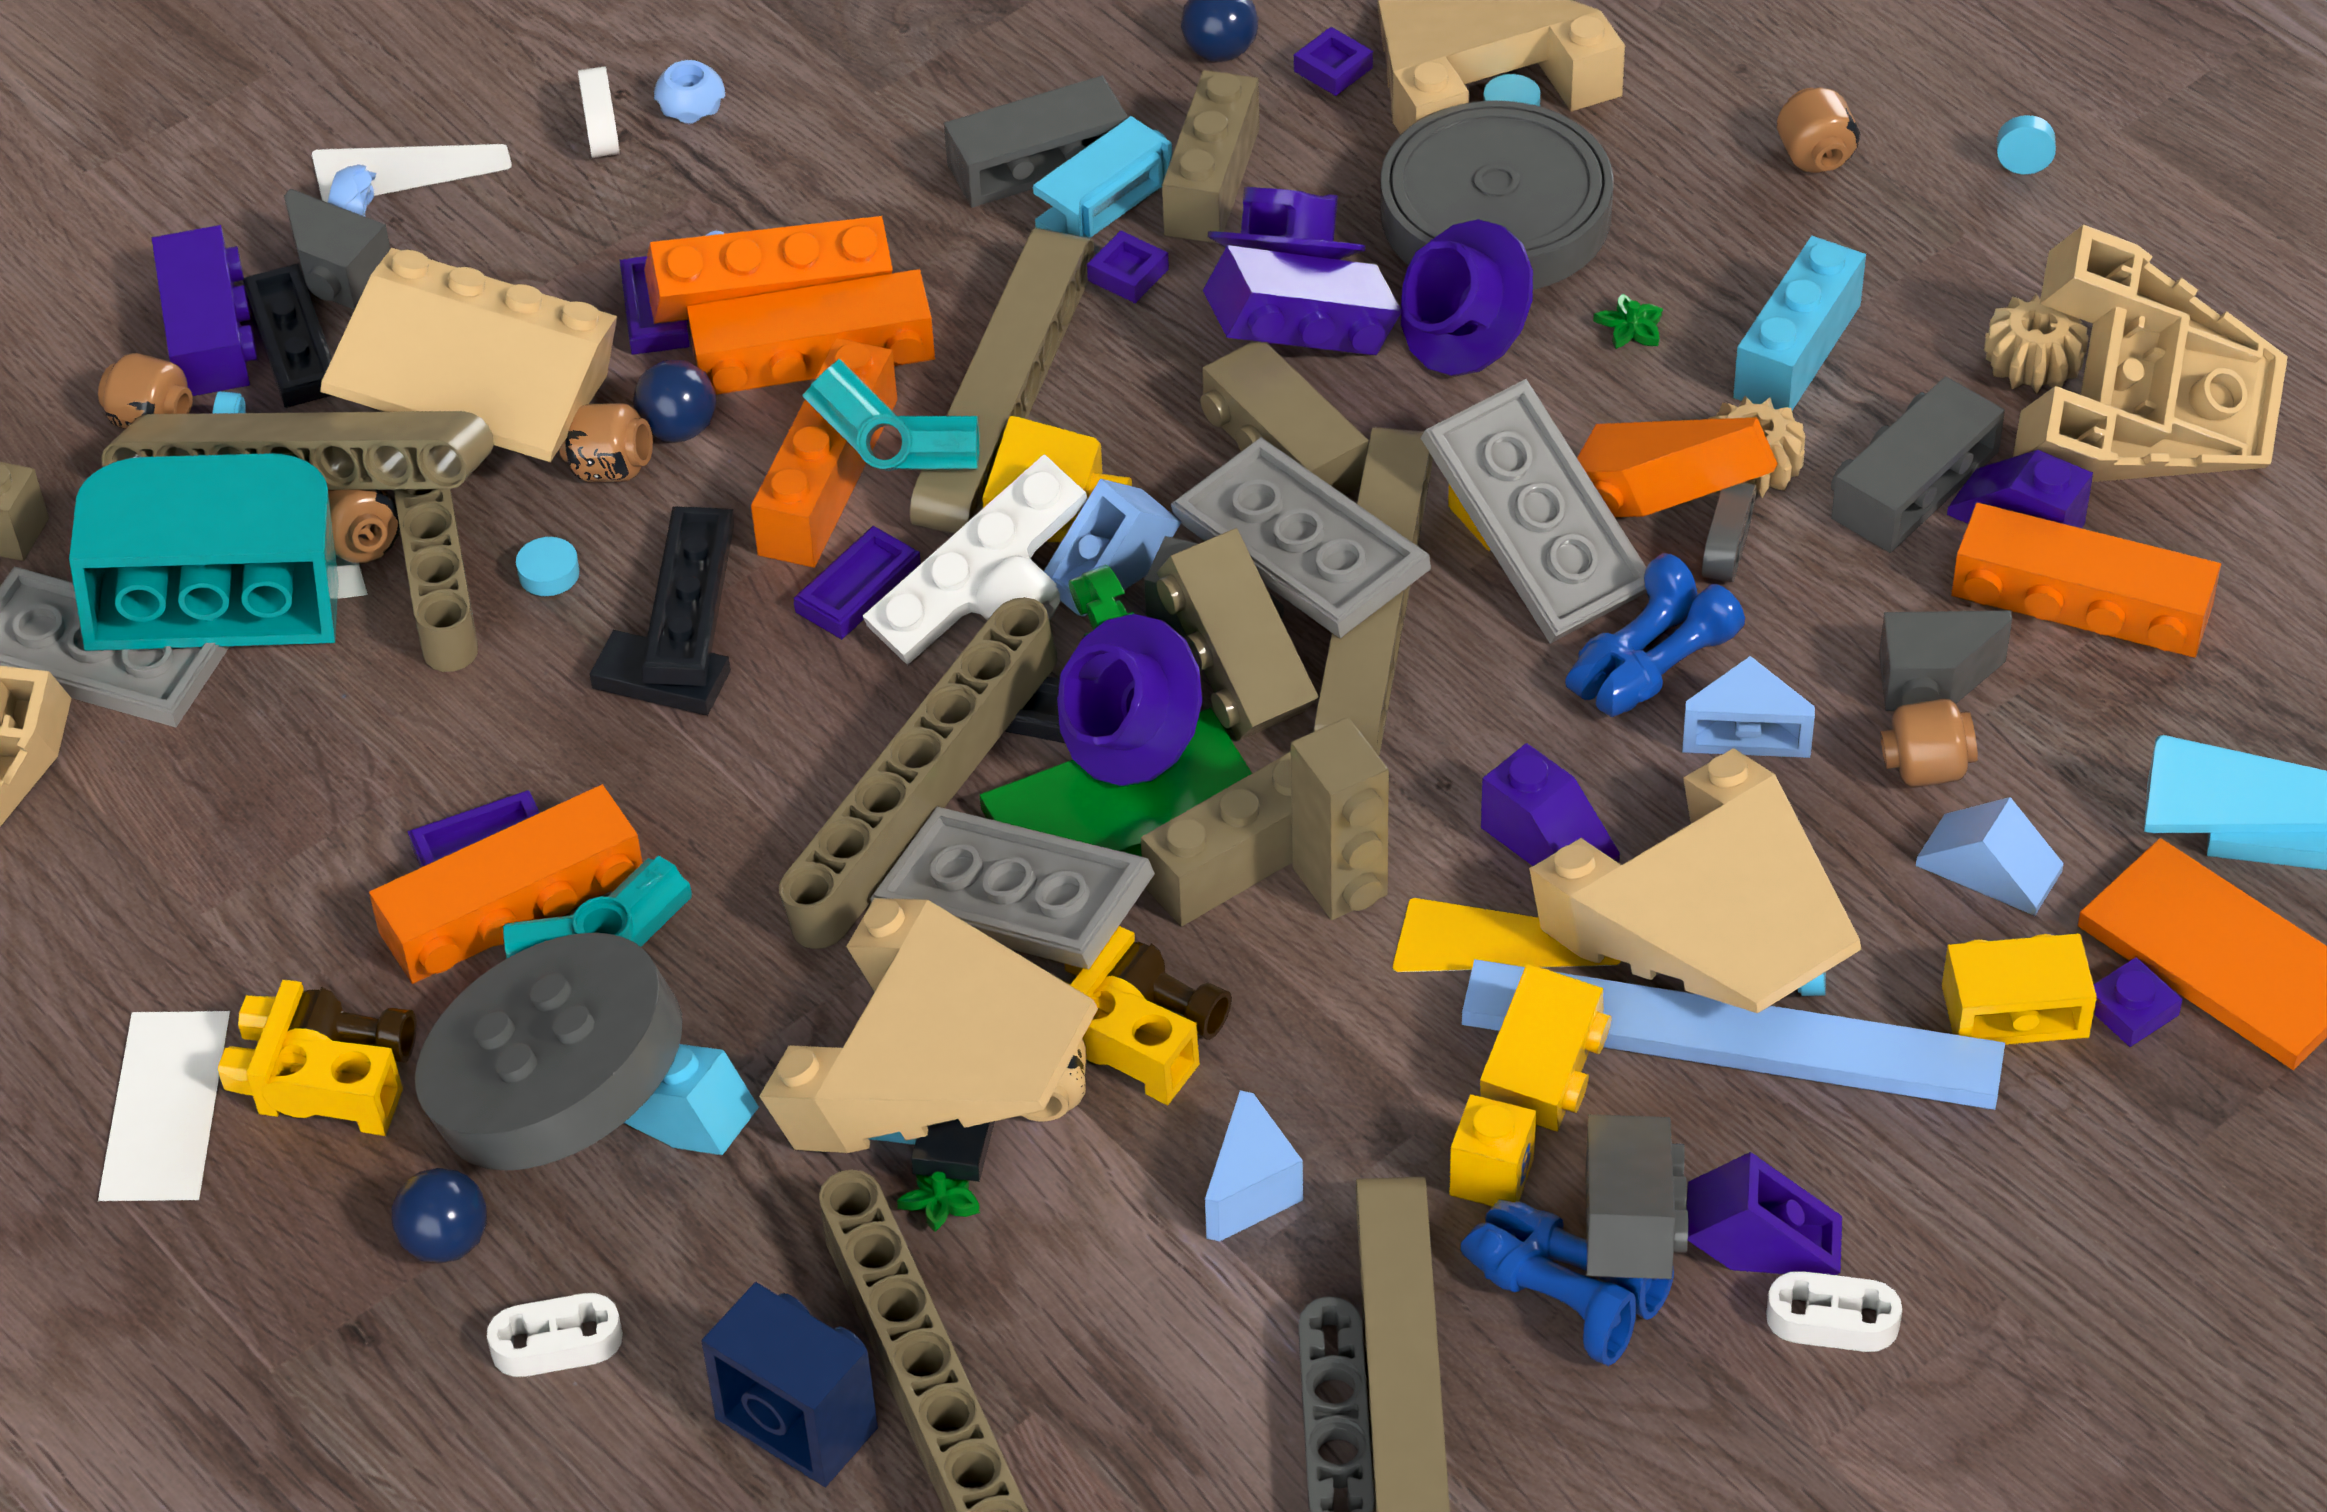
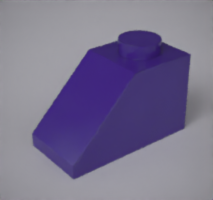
(2028, 485)
(1539, 808)
(1762, 1221)

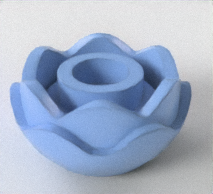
(689, 91)
(352, 189)

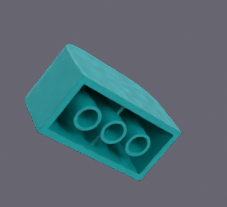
(204, 553)

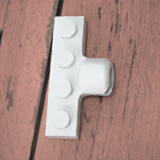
(981, 563)

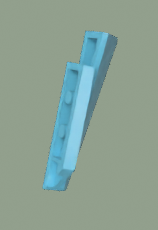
(2243, 801)

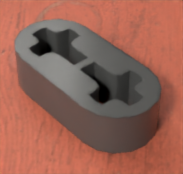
(1729, 532)

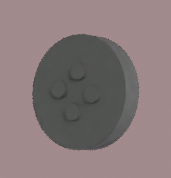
(1506, 168)
(549, 1051)

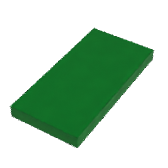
(1112, 816)

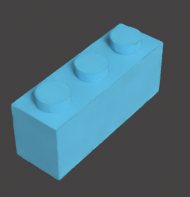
(1799, 324)

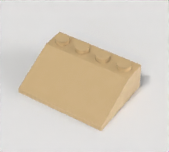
(472, 345)

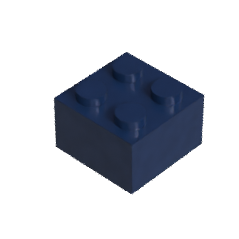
(791, 1383)

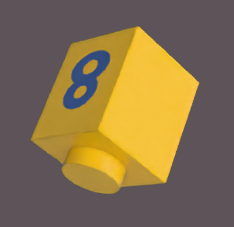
(1492, 1151)

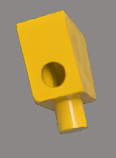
(1072, 452)

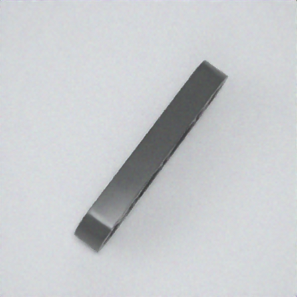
(1340, 1420)

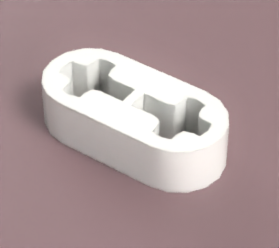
(598, 112)
(1834, 1311)
(554, 1334)

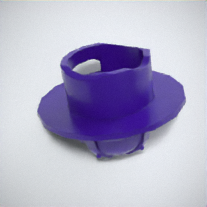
(1288, 224)
(1466, 297)
(1129, 700)

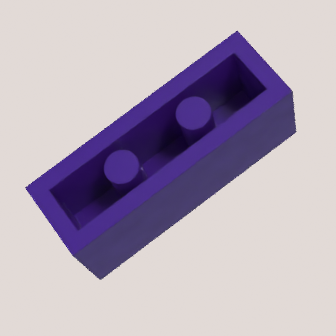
(1301, 300)
(204, 309)

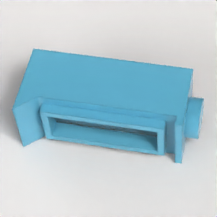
(1104, 179)

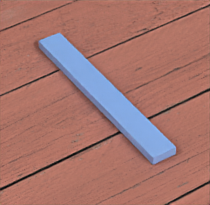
(1770, 1041)

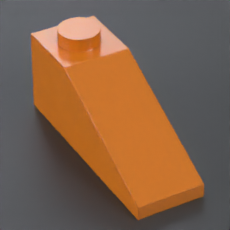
(1668, 463)

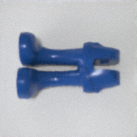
(1618, 667)
(1518, 1252)

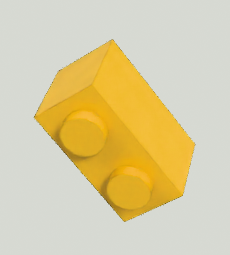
(2019, 989)
(1546, 1045)

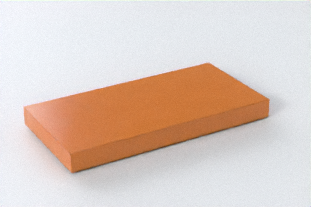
(2217, 950)

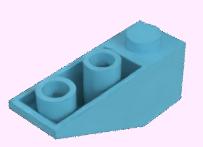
(698, 1103)

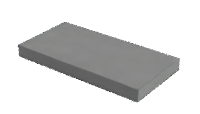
(1537, 510)
(1304, 536)
(44, 633)
(1020, 884)

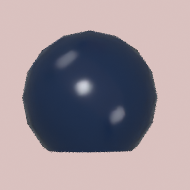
(1219, 27)
(675, 400)
(439, 1215)

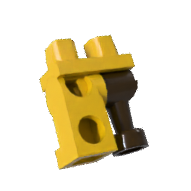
(1132, 1017)
(319, 1057)

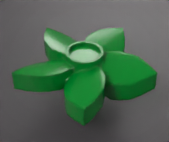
(1631, 322)
(940, 1198)

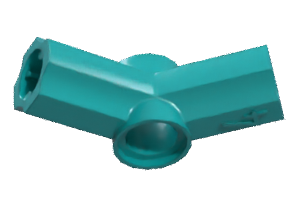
(859, 412)
(630, 911)

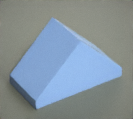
(1749, 713)
(1993, 853)
(1254, 1172)

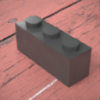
(1025, 140)
(1916, 463)
(1634, 1197)

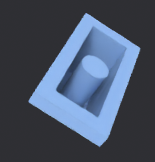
(1114, 528)

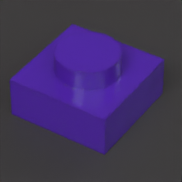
(1333, 61)
(1127, 266)
(2135, 1002)

